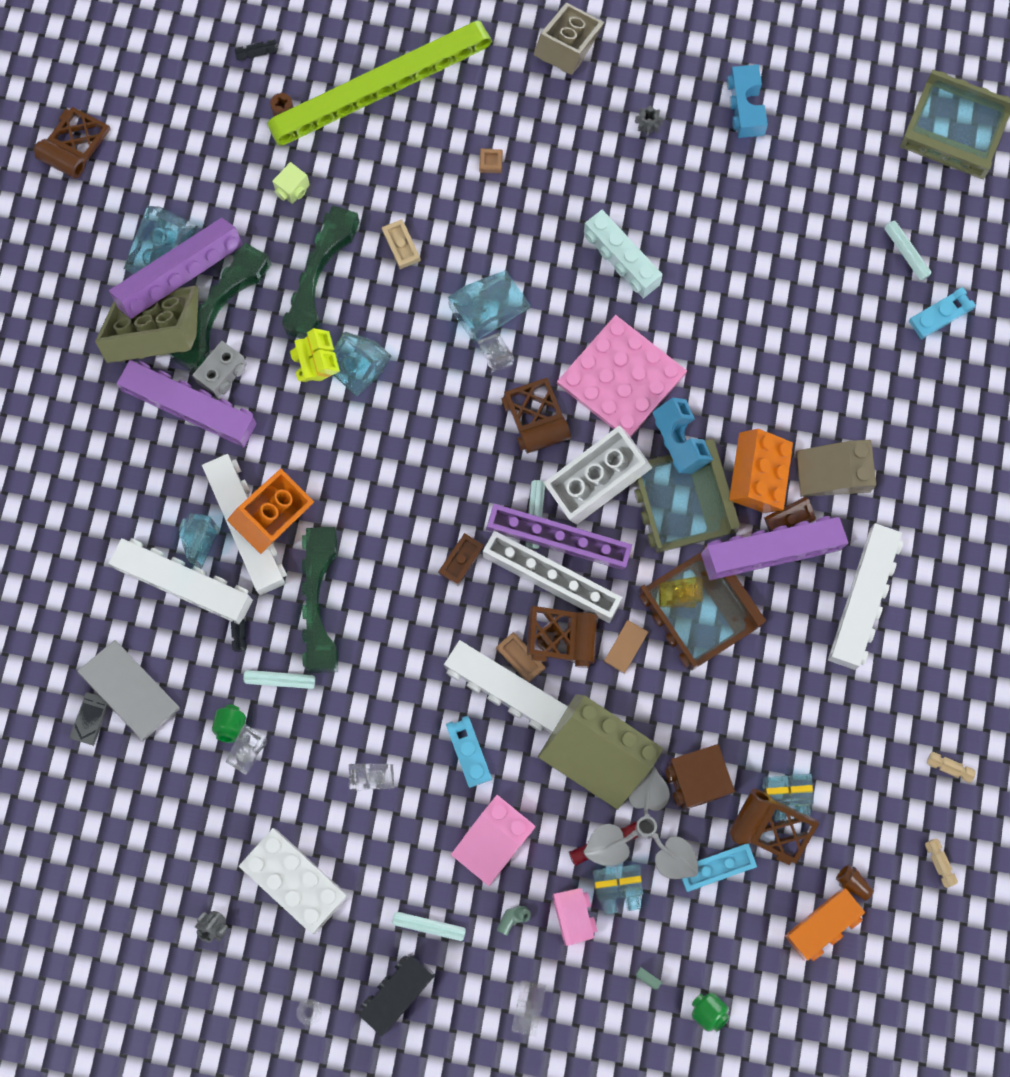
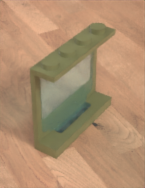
(957, 124)
(684, 506)

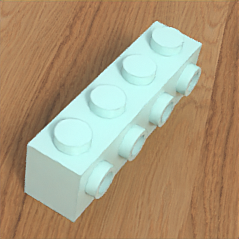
(622, 254)

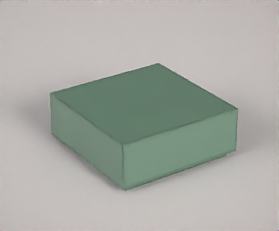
(647, 978)

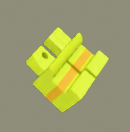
(315, 356)

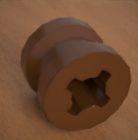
(278, 100)
(550, 632)

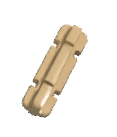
(951, 767)
(941, 863)

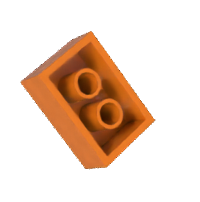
(761, 471)
(270, 511)

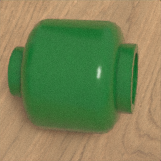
(228, 723)
(710, 1012)

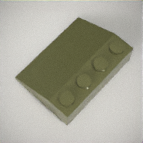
(158, 330)
(599, 751)

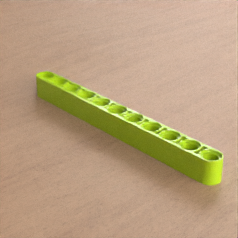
(379, 83)

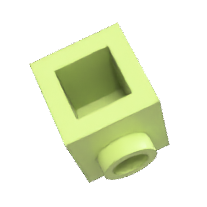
(291, 183)

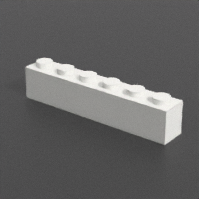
(230, 494)
(551, 576)
(181, 581)
(865, 597)
(504, 687)

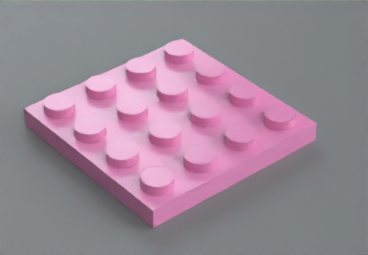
(621, 376)

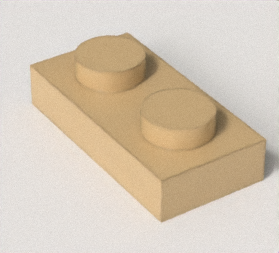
(401, 244)

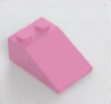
(493, 840)
(573, 916)

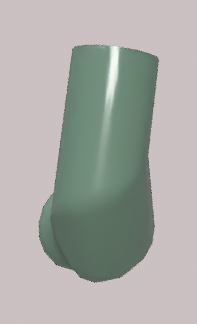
(513, 916)

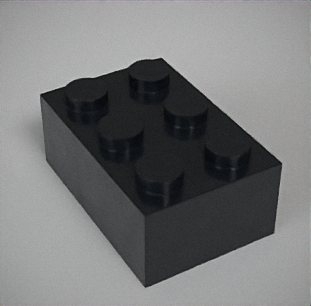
(396, 994)

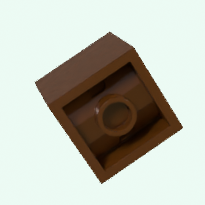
(699, 777)

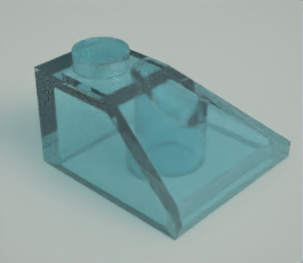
(359, 361)
(197, 537)

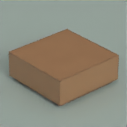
(491, 161)

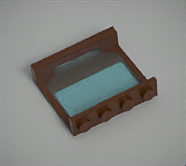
(713, 624)

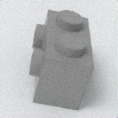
(220, 369)

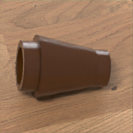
(854, 882)

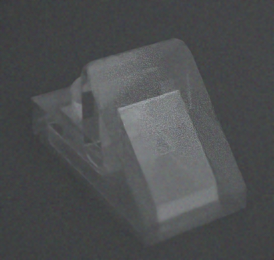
(496, 353)
(246, 749)
(371, 777)
(528, 1008)

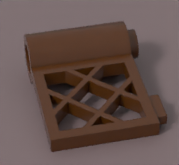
(61, 154)
(539, 433)
(579, 640)
(753, 821)

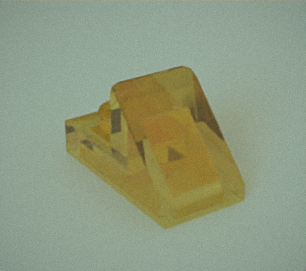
(681, 593)

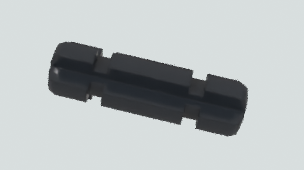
(256, 49)
(238, 635)

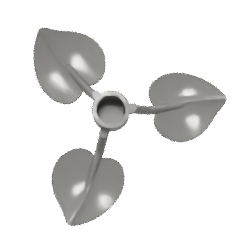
(609, 848)

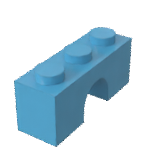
(748, 119)
(672, 421)

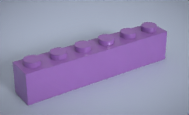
(176, 268)
(187, 403)
(559, 537)
(774, 547)

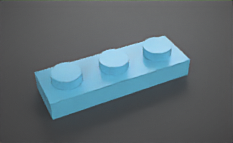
(721, 867)

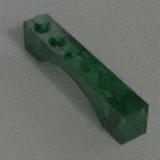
(337, 232)
(244, 271)
(320, 553)

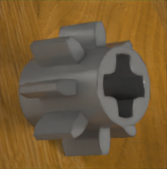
(648, 120)
(211, 926)

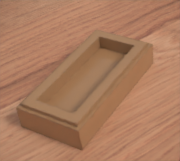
(625, 647)
(516, 655)

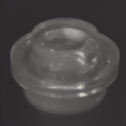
(300, 1012)

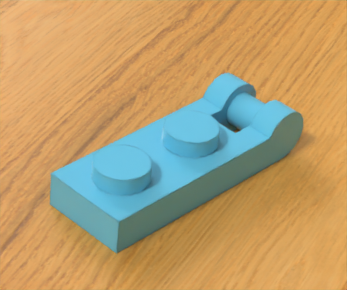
(941, 313)
(469, 753)

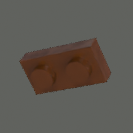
(792, 514)
(461, 559)

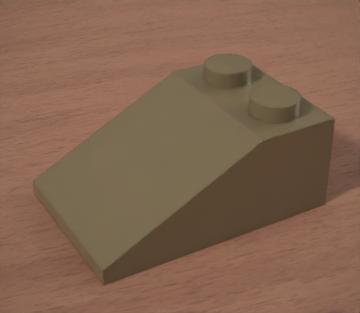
(568, 38)
(836, 469)

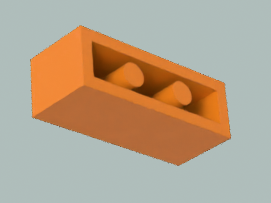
(825, 925)

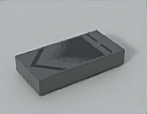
(89, 719)

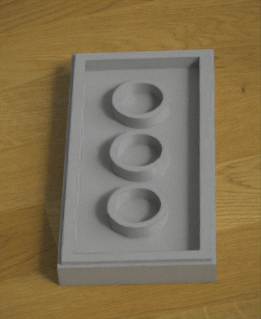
(128, 690)

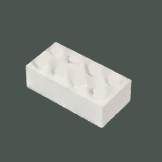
(597, 475)
(293, 881)

